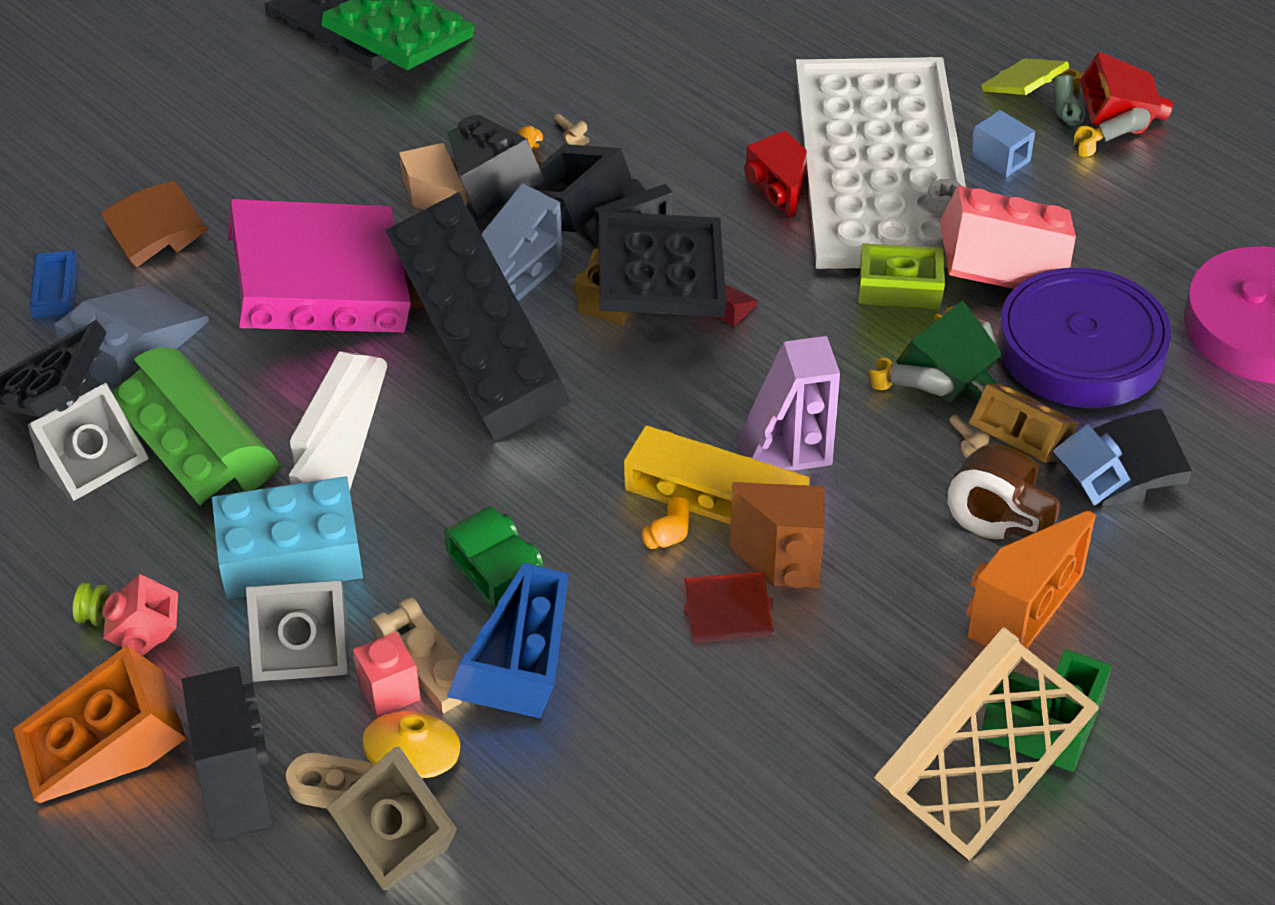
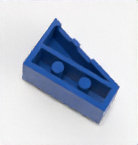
(518, 647)

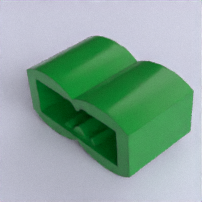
(489, 551)

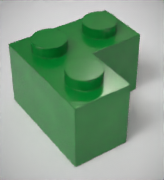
(1082, 672)

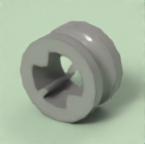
(940, 194)

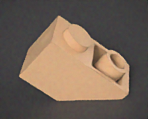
(430, 176)

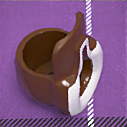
(998, 495)

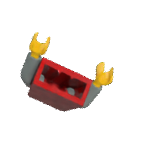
(1117, 100)

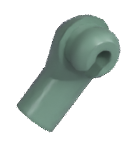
(1066, 103)

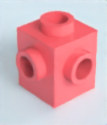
(140, 614)

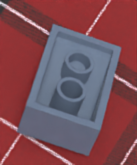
(134, 324)

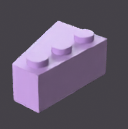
(795, 409)

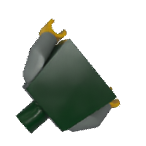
(944, 357)

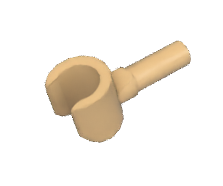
(574, 132)
(973, 439)

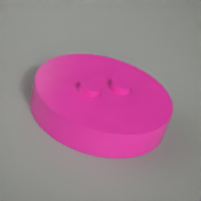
(1234, 312)

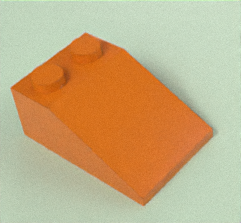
(1028, 580)
(99, 727)

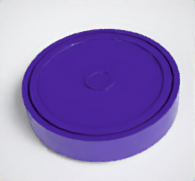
(1084, 337)

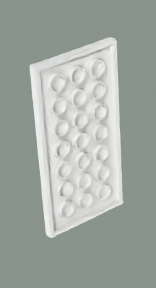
(873, 148)

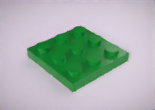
(399, 29)

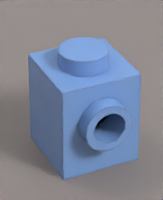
(1002, 143)
(1092, 463)

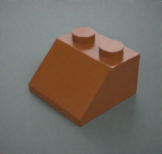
(779, 531)

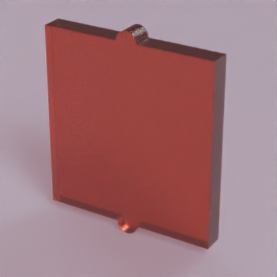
(728, 607)

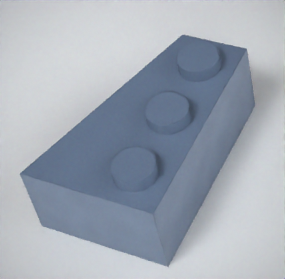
(526, 239)

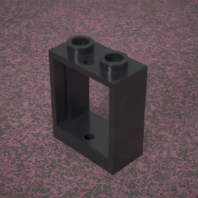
(583, 180)

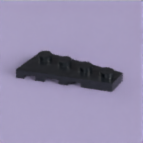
(308, 16)

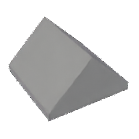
(86, 443)
(298, 630)

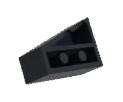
(491, 162)

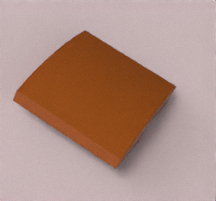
(153, 220)

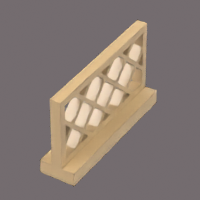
(951, 716)

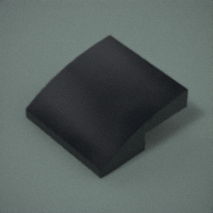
(1148, 455)

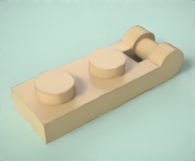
(431, 652)

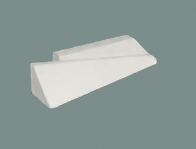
(337, 420)

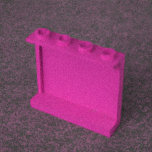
(317, 266)

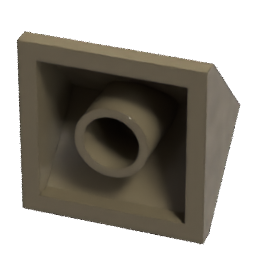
(393, 820)

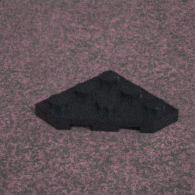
(52, 375)

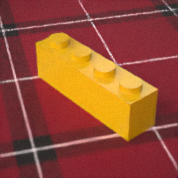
(675, 466)

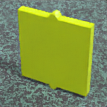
(1025, 76)

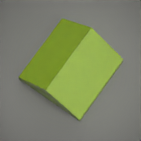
(901, 276)

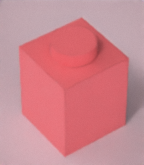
(386, 674)

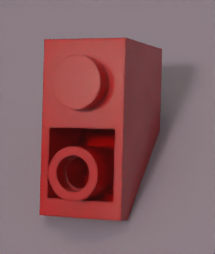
(778, 170)

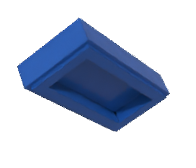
(53, 284)

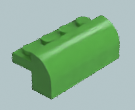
(192, 426)

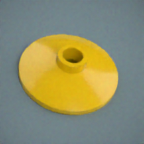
(423, 738)

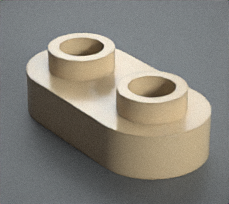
(332, 772)

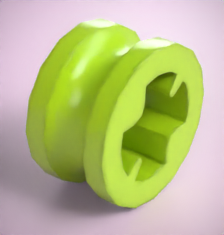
(89, 603)

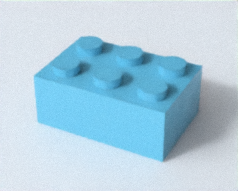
(286, 535)

